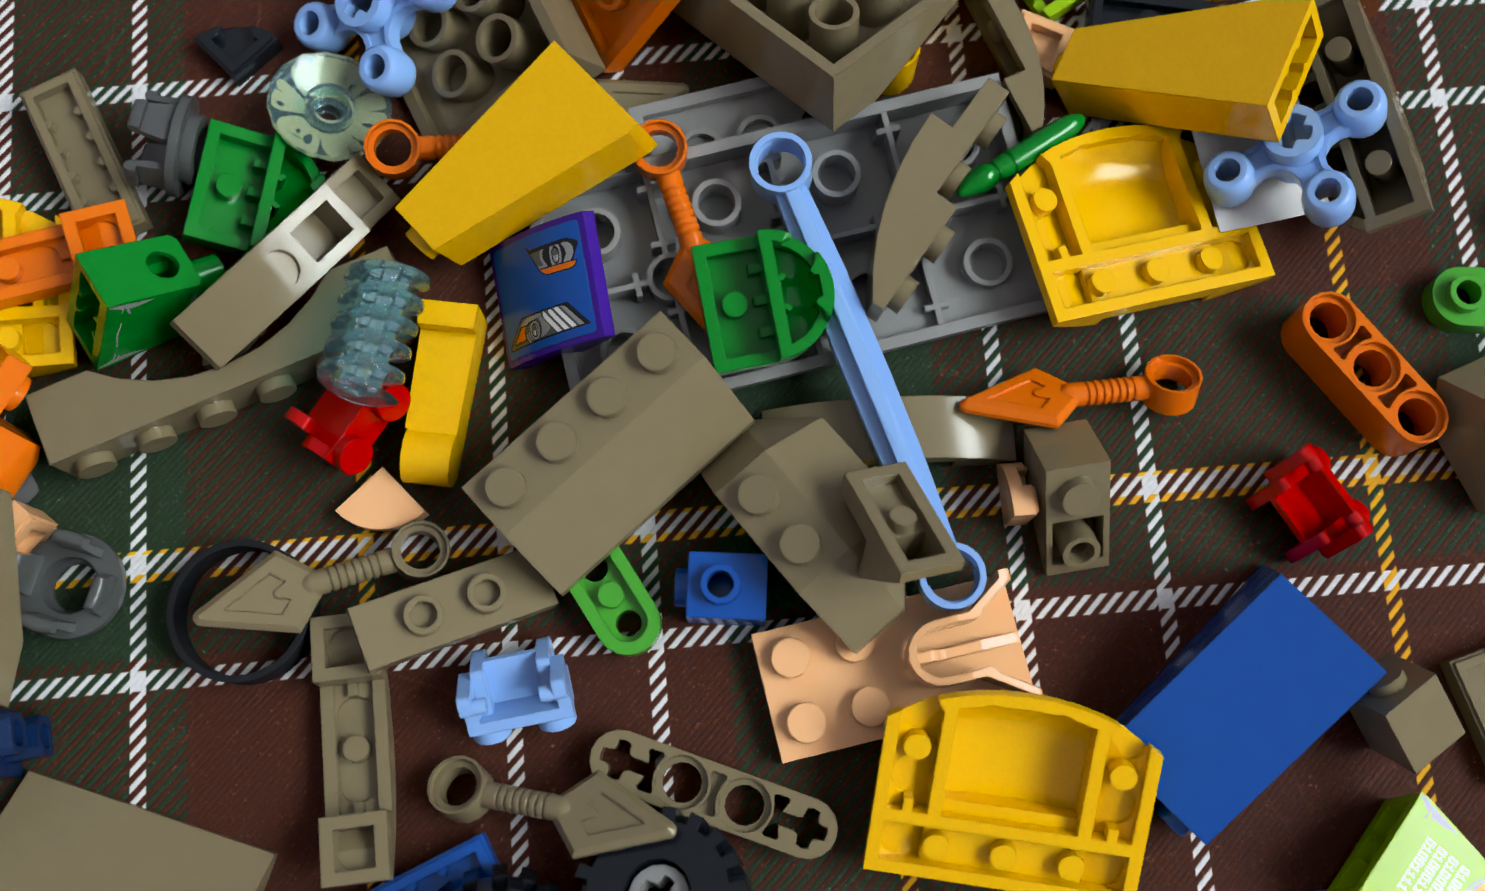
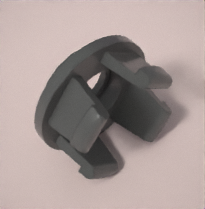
(182, 135)
(43, 567)

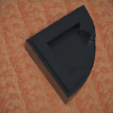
(239, 50)

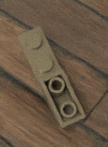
(914, 211)
(285, 262)

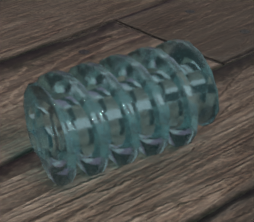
(367, 331)

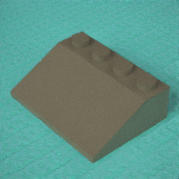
(479, 51)
(820, 52)
(88, 841)

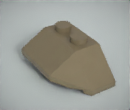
(1383, 166)
(785, 494)

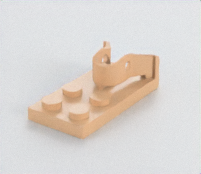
(837, 699)

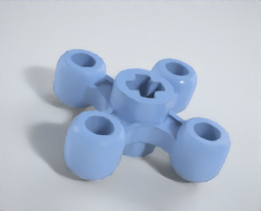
(381, 24)
(1306, 161)

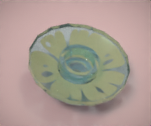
(324, 85)

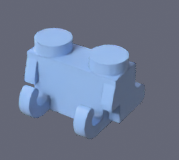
(515, 693)

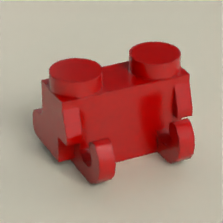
(346, 431)
(1313, 504)

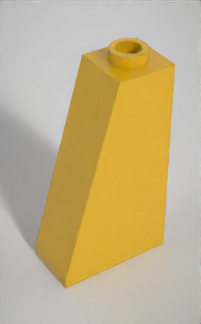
(1195, 70)
(522, 160)

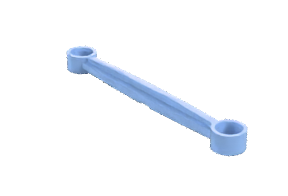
(858, 348)

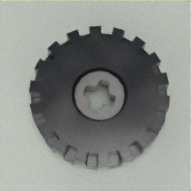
(693, 860)

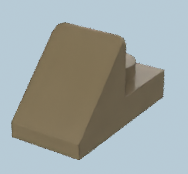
(899, 524)

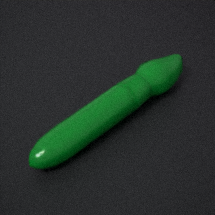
(987, 175)

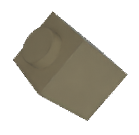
(1407, 715)

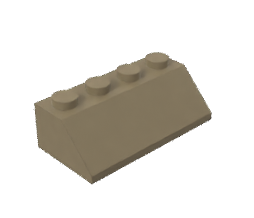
(610, 453)

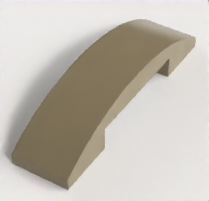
(1018, 59)
(938, 423)
(358, 759)

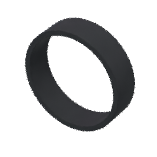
(178, 606)

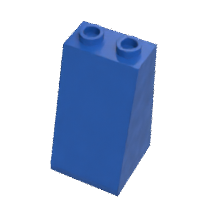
(1246, 701)

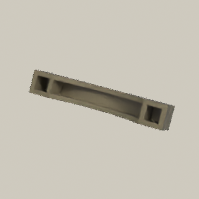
(102, 419)

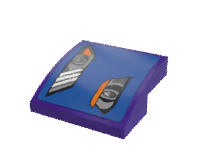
(552, 290)

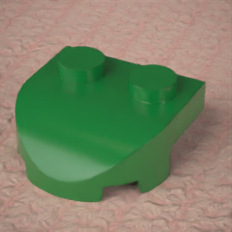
(245, 187)
(761, 299)

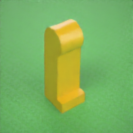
(442, 391)

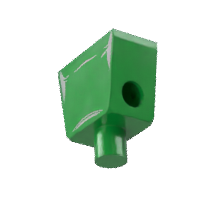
(131, 293)

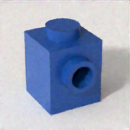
(723, 588)

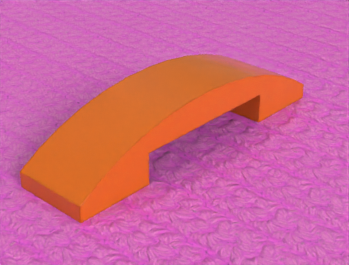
(42, 260)

